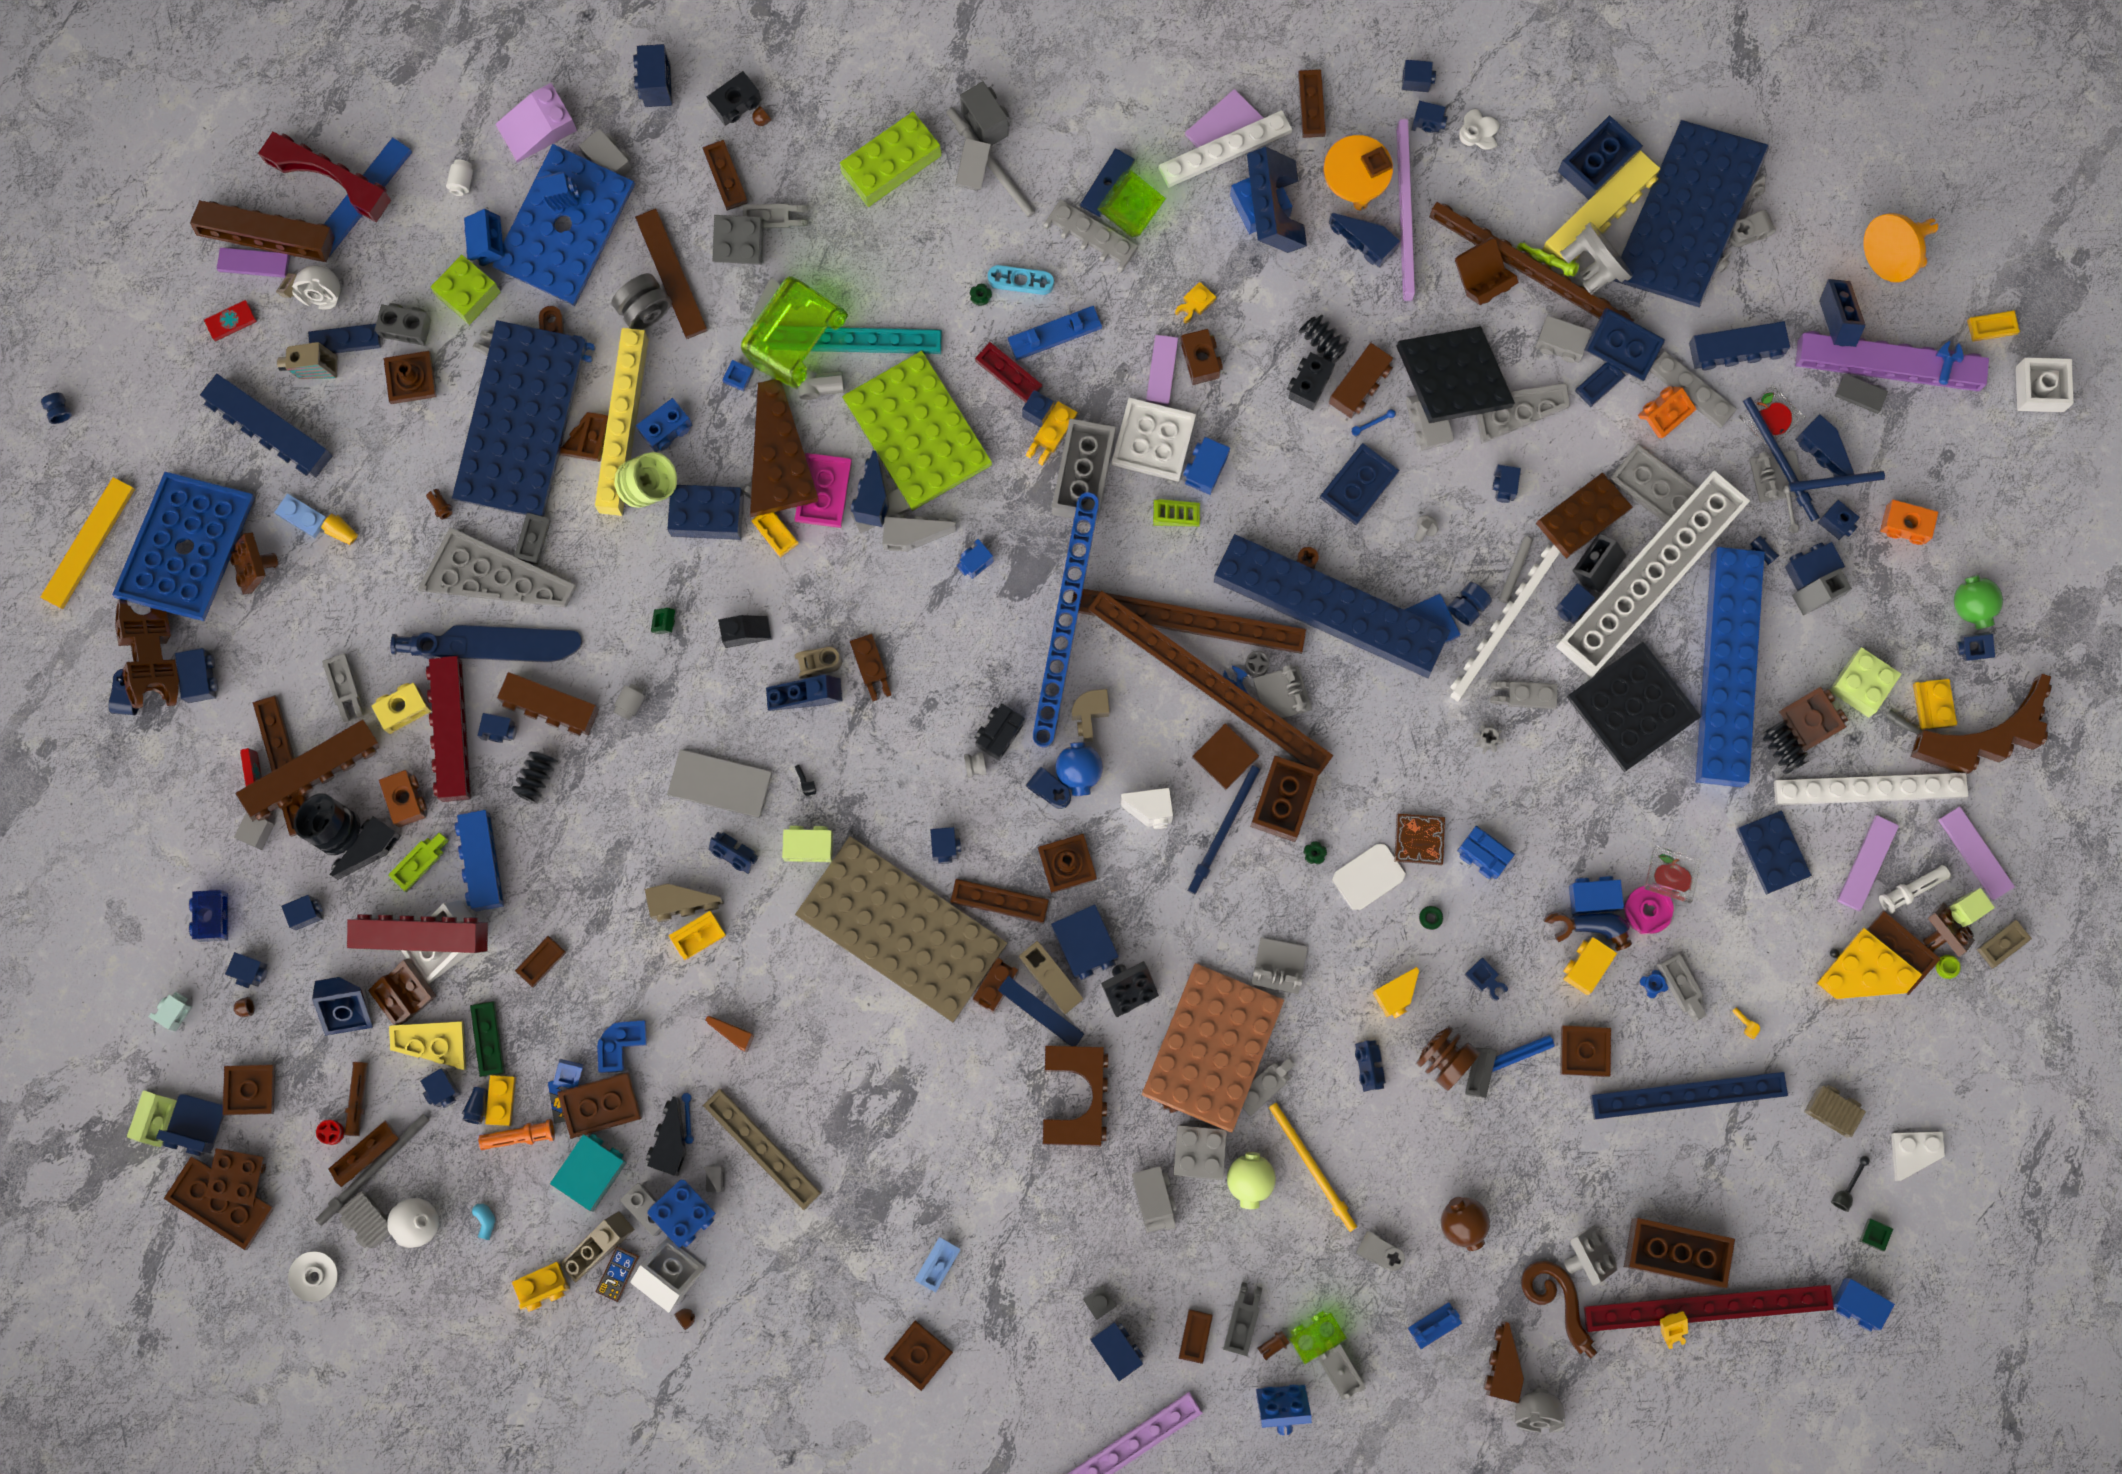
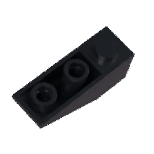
(371, 844)
(670, 1144)

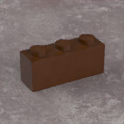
(1361, 381)

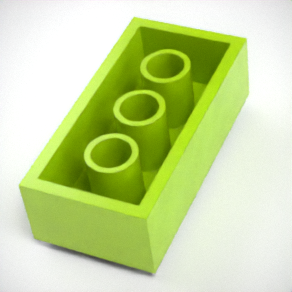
(890, 159)

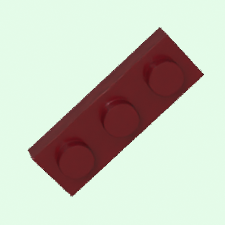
(1007, 372)

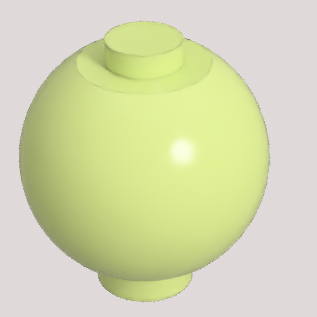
(1251, 1179)

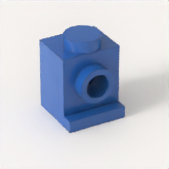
(975, 560)

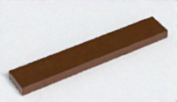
(671, 273)
(277, 747)

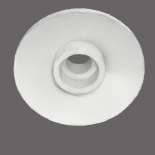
(301, 1273)

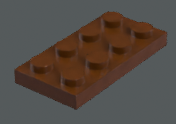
(1584, 515)
(231, 1220)

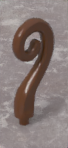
(1577, 1335)

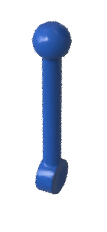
(1357, 430)
(686, 1098)

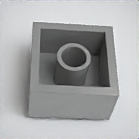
(1199, 1153)

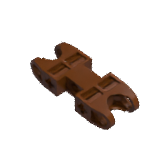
(148, 668)

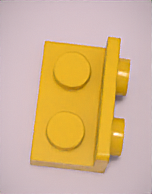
(539, 1286)

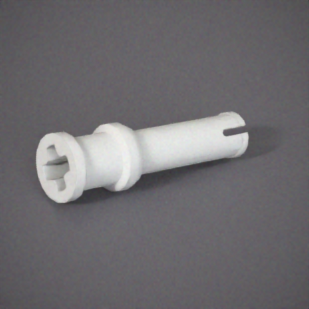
(1905, 893)

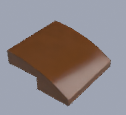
(402, 992)

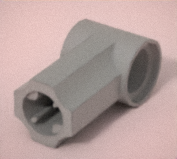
(820, 384)

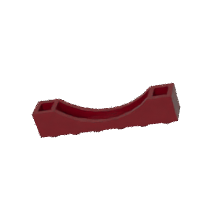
(287, 157)

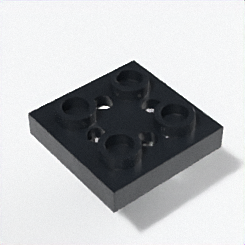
(1129, 988)

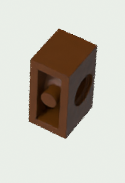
(1201, 370)

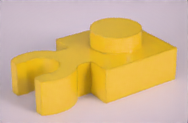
(1196, 300)
(1673, 1328)

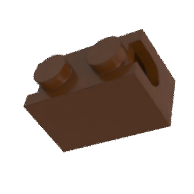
(989, 988)

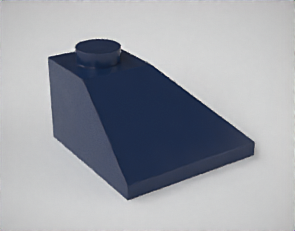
(340, 1006)

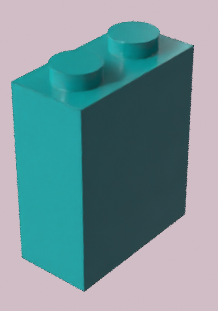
(589, 1171)

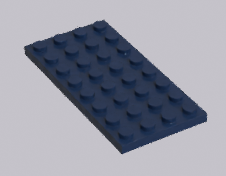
(1691, 212)
(519, 419)

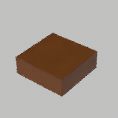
(1376, 162)

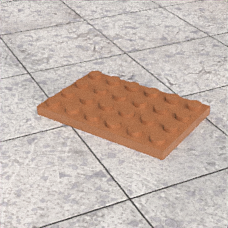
(1213, 1047)

